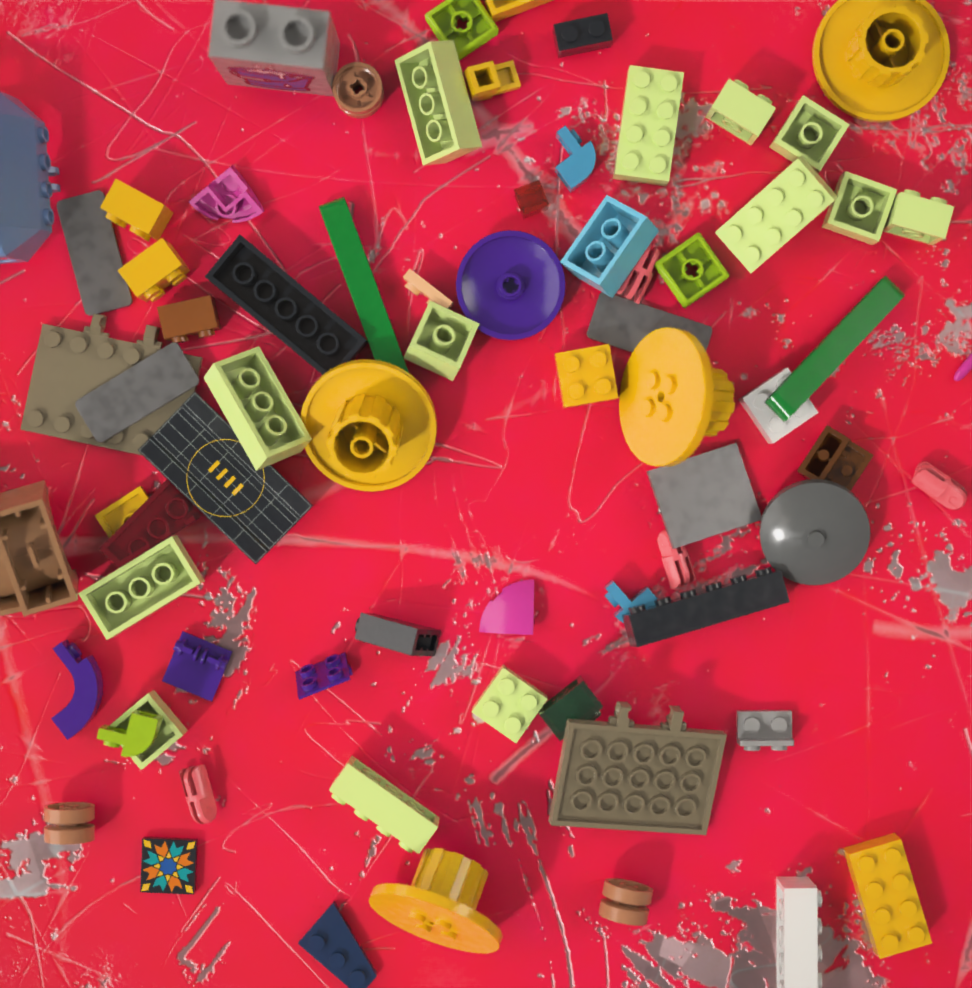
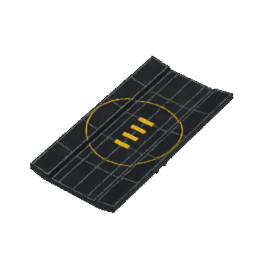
(216, 475)

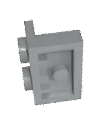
(764, 728)

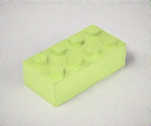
(438, 102)
(648, 125)
(776, 214)
(257, 408)
(141, 587)
(385, 805)

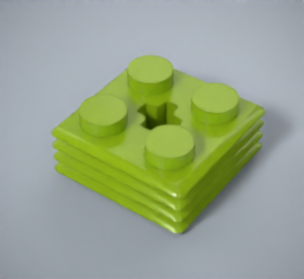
(479, 26)
(692, 252)

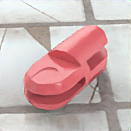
(638, 274)
(939, 486)
(676, 562)
(198, 793)

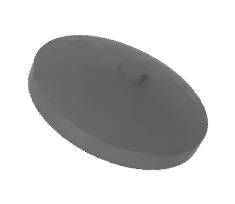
(814, 532)

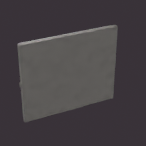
(704, 495)

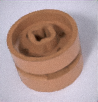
(348, 80)
(69, 823)
(625, 901)

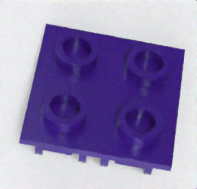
(197, 666)
(323, 675)

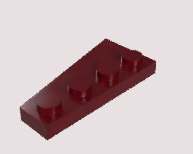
(152, 523)

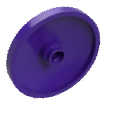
(510, 285)

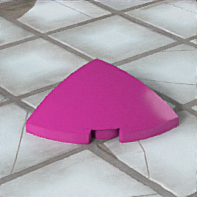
(228, 198)
(511, 610)

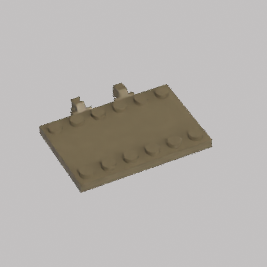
(75, 364)
(637, 774)

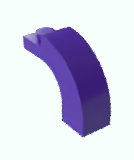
(87, 690)

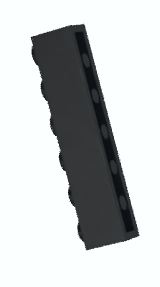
(705, 608)

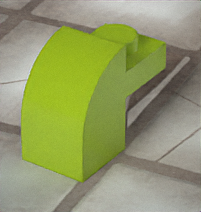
(138, 737)

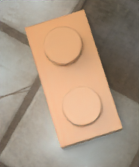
(419, 285)

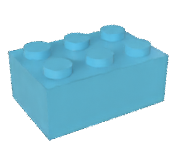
(609, 246)

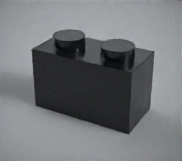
(582, 35)

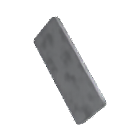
(93, 253)
(626, 323)
(137, 392)

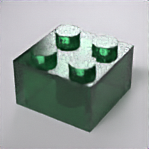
(572, 702)

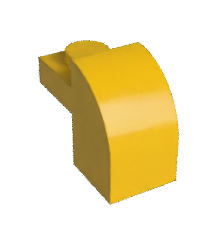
(490, 79)

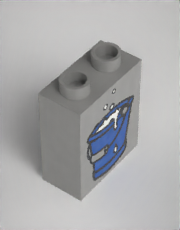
(274, 47)

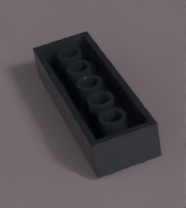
(285, 307)

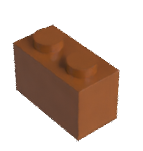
(189, 319)

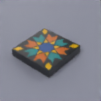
(168, 865)

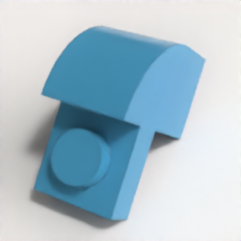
(580, 163)
(617, 597)

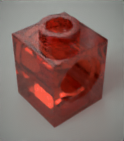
(531, 199)

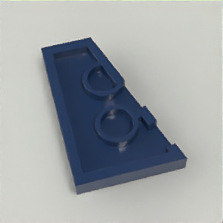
(338, 950)

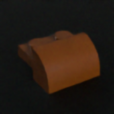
(835, 459)

